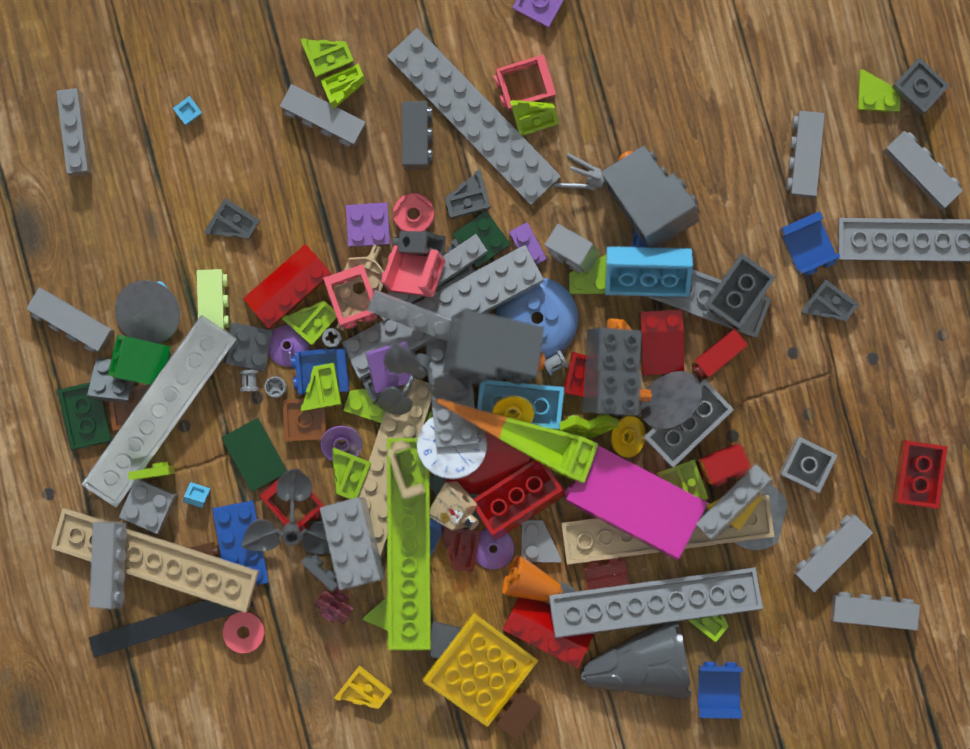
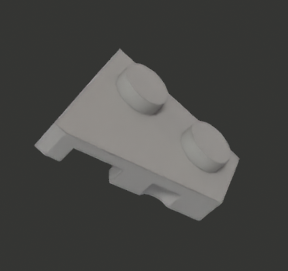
(537, 543)

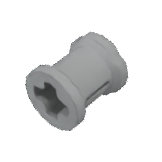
(326, 334)
(555, 363)
(249, 380)

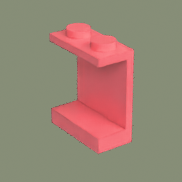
(413, 273)

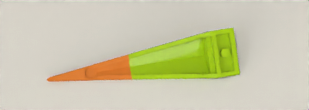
(557, 450)

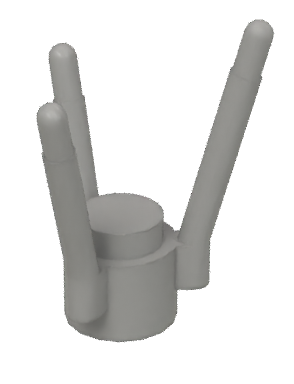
(594, 176)

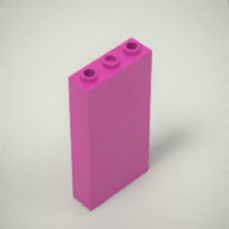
(637, 503)

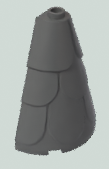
(643, 664)

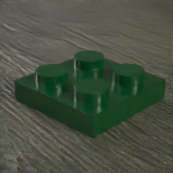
(488, 233)

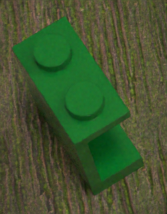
(138, 359)

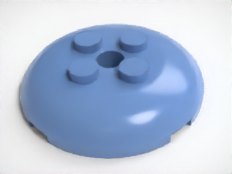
(555, 306)

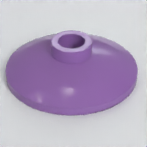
(279, 337)
(351, 445)
(501, 557)

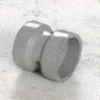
(273, 389)

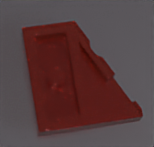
(461, 547)

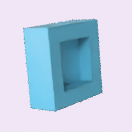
(187, 110)
(196, 495)

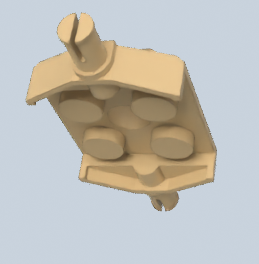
(347, 299)

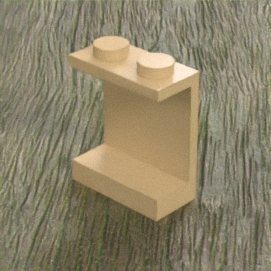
(406, 492)

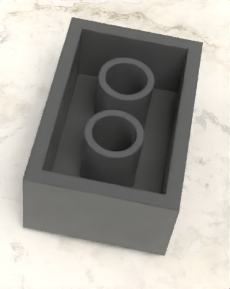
(416, 135)
(739, 291)

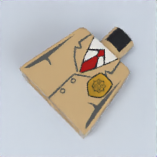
(454, 507)

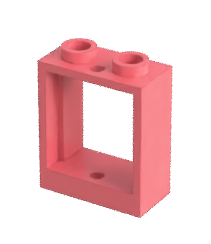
(538, 61)
(344, 277)

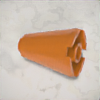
(529, 581)

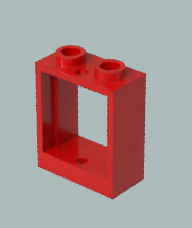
(719, 354)
(315, 513)

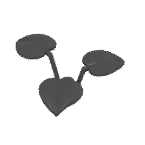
(401, 360)
(261, 533)

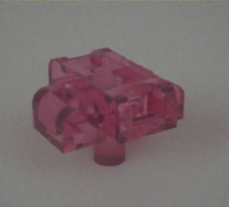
(332, 608)

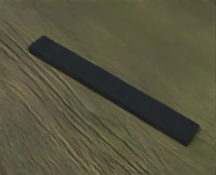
(159, 626)

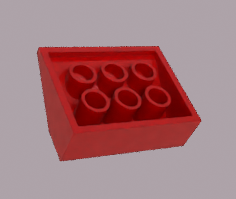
(499, 463)

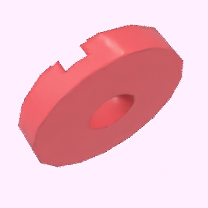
(416, 201)
(240, 644)

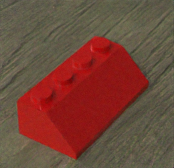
(287, 286)
(518, 498)
(533, 623)

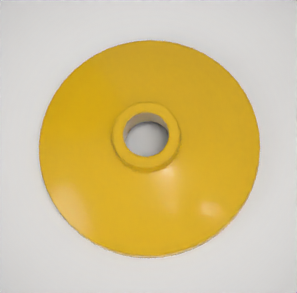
(522, 408)
(633, 441)

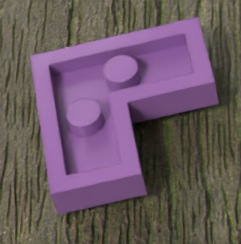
(524, 236)

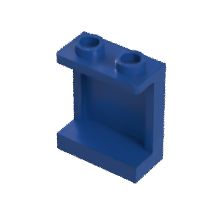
(306, 360)

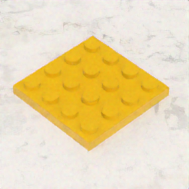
(480, 670)

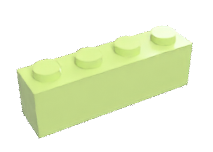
(212, 296)

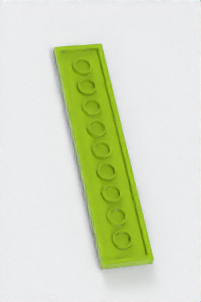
(408, 553)

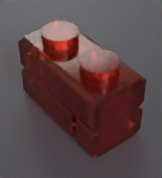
(606, 575)

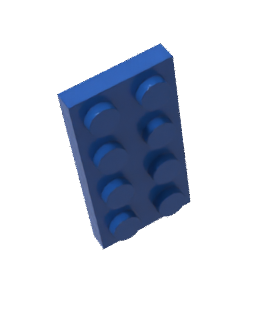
(231, 526)

